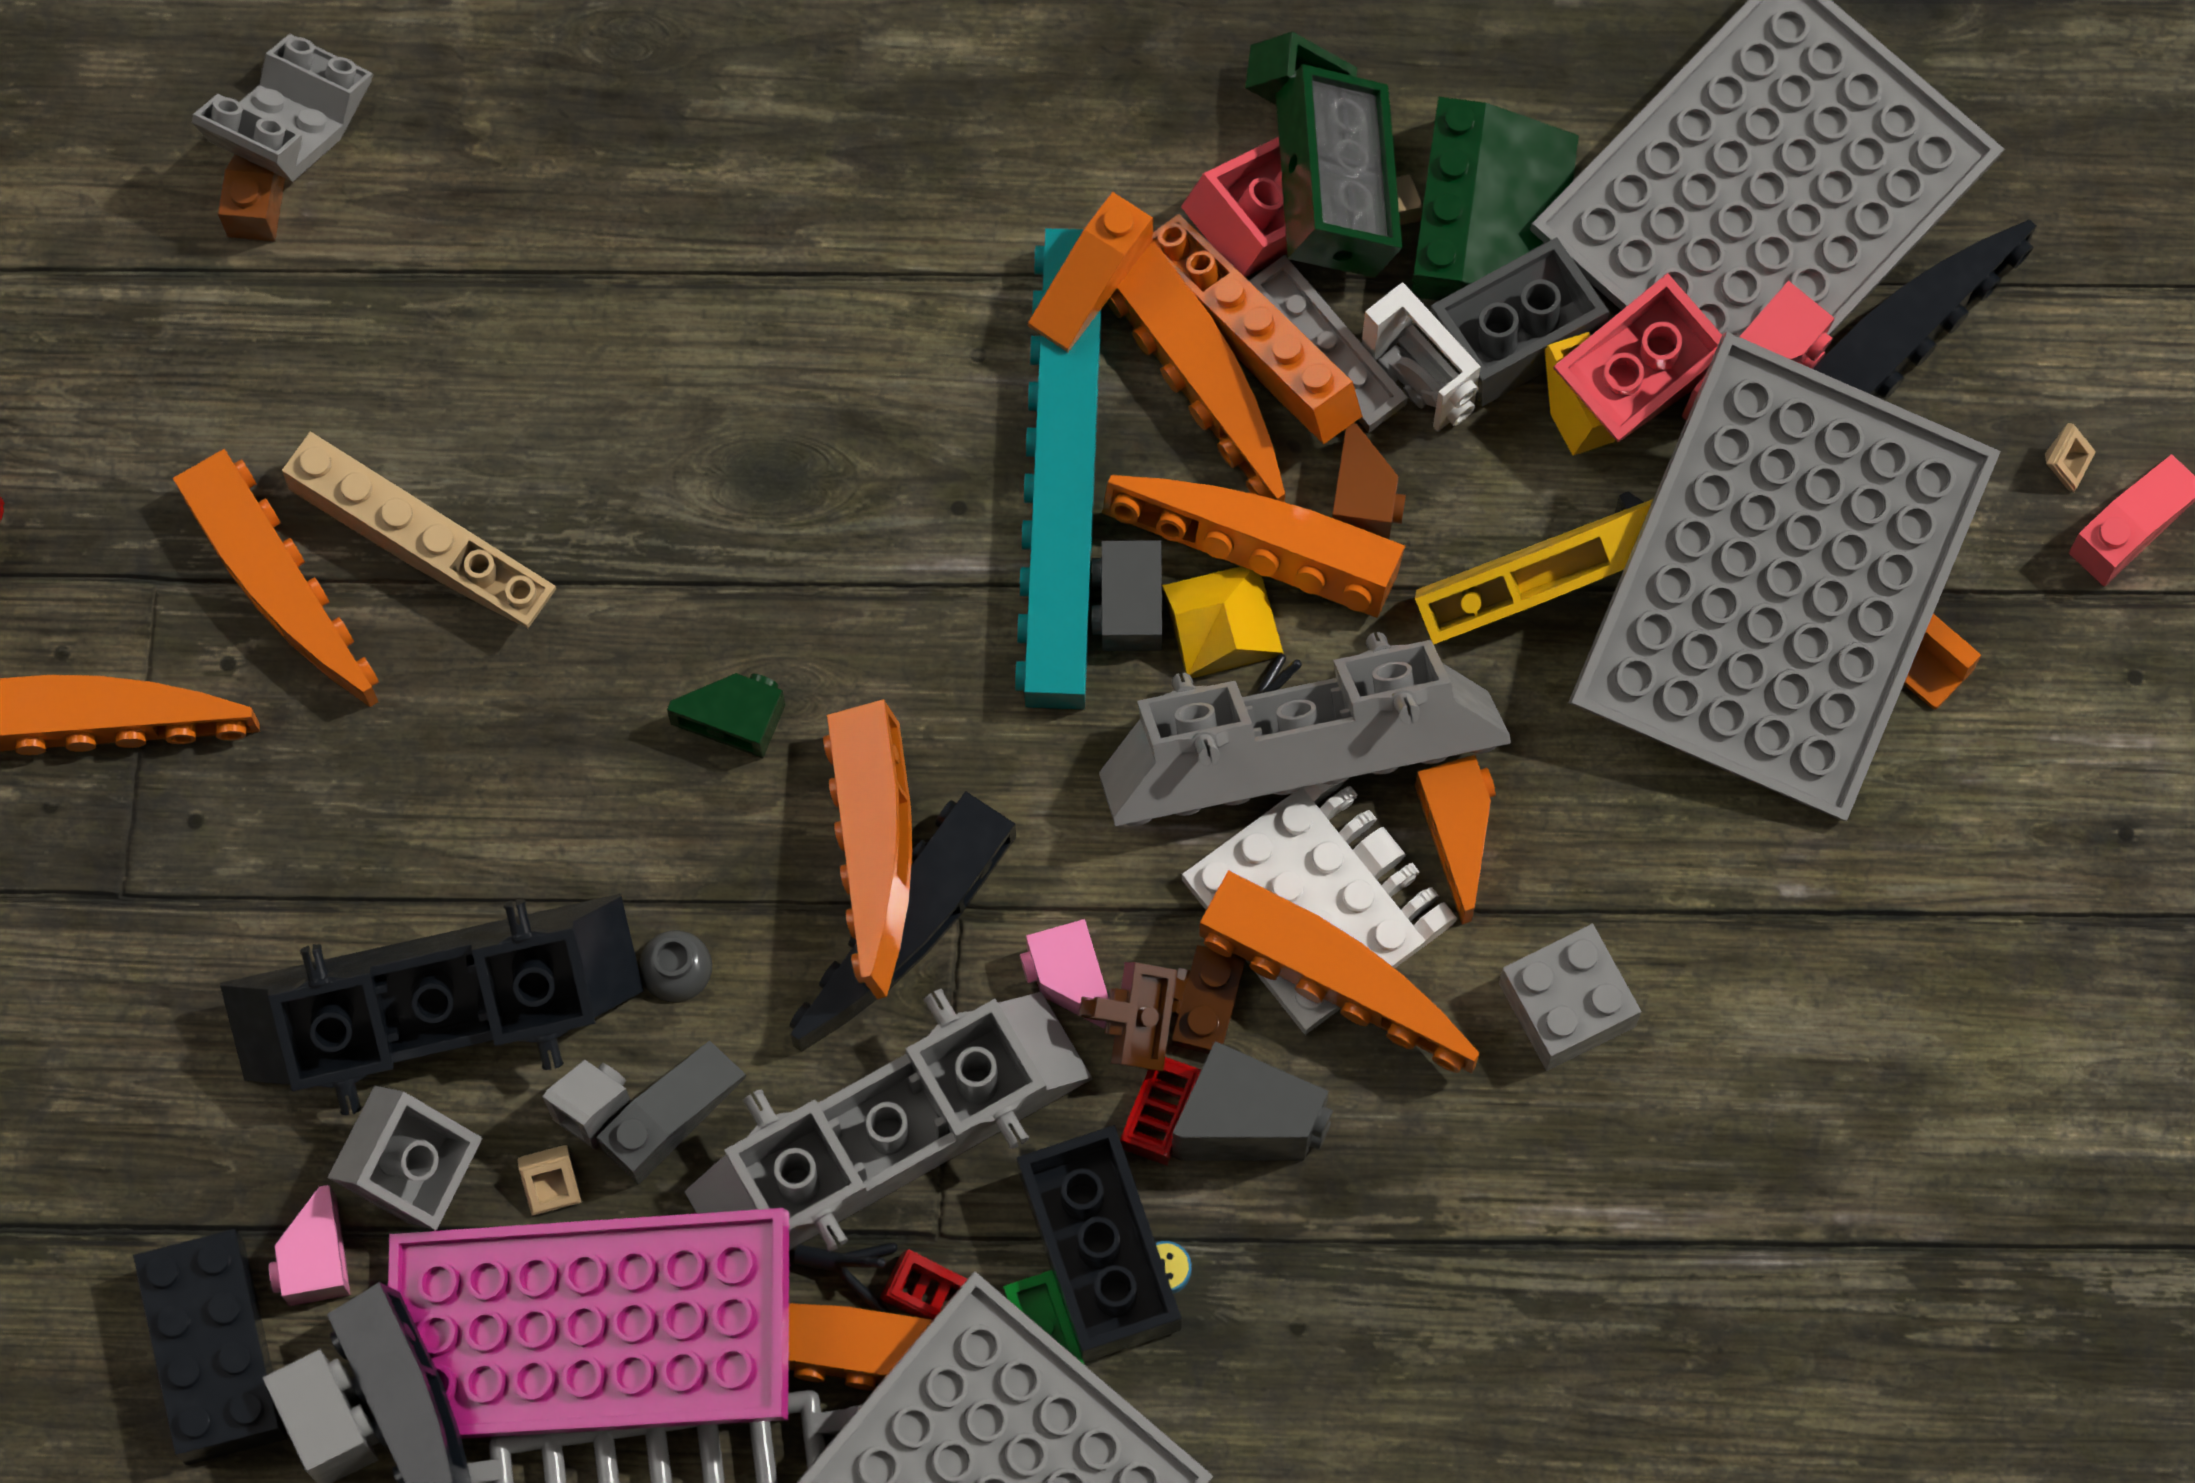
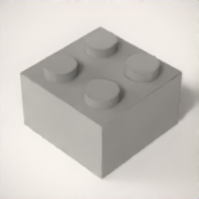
(1569, 997)
(405, 1157)
(320, 1418)

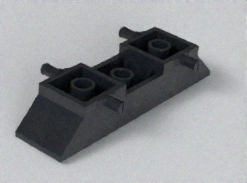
(433, 995)

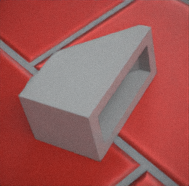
(587, 1100)

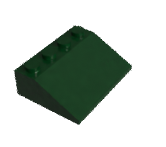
(1484, 191)

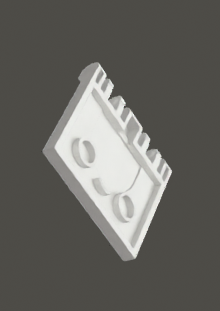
(1311, 865)

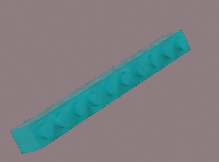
(1061, 504)

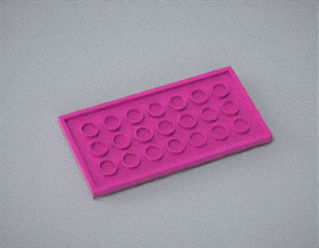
(604, 1321)

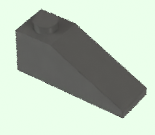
(669, 1111)

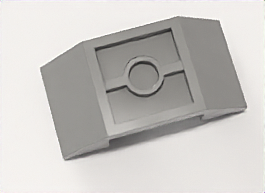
(293, 113)

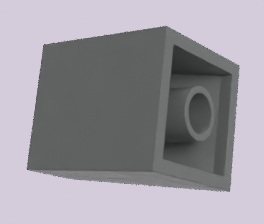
(1249, 1112)

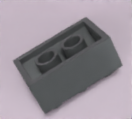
(1517, 313)

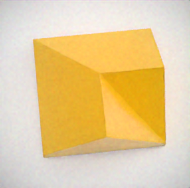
(1222, 621)

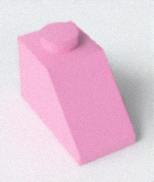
(1064, 966)
(312, 1254)

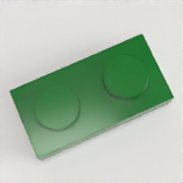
(1042, 1303)

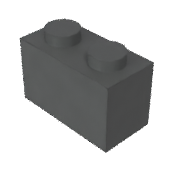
(1130, 596)

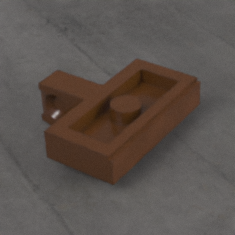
(1205, 999)
(1137, 1015)

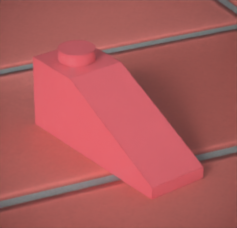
(2134, 520)

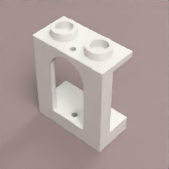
(1391, 323)

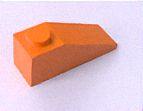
(1093, 271)
(1457, 813)

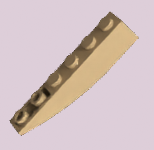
(414, 531)

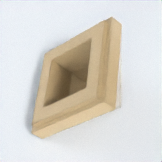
(2069, 456)

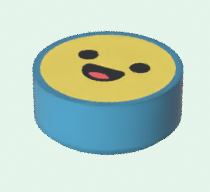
(1176, 1264)

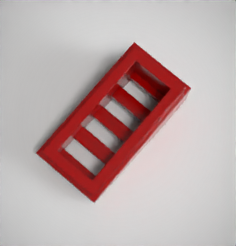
(1146, 1145)
(928, 1270)

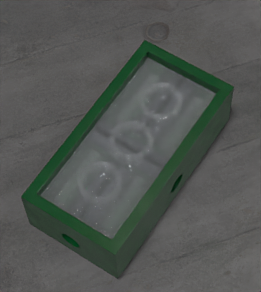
(1338, 171)

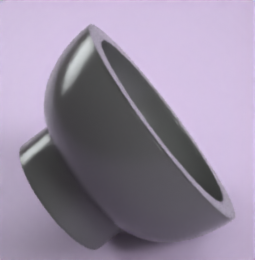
(675, 966)

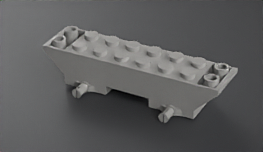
(1225, 748)
(899, 1122)

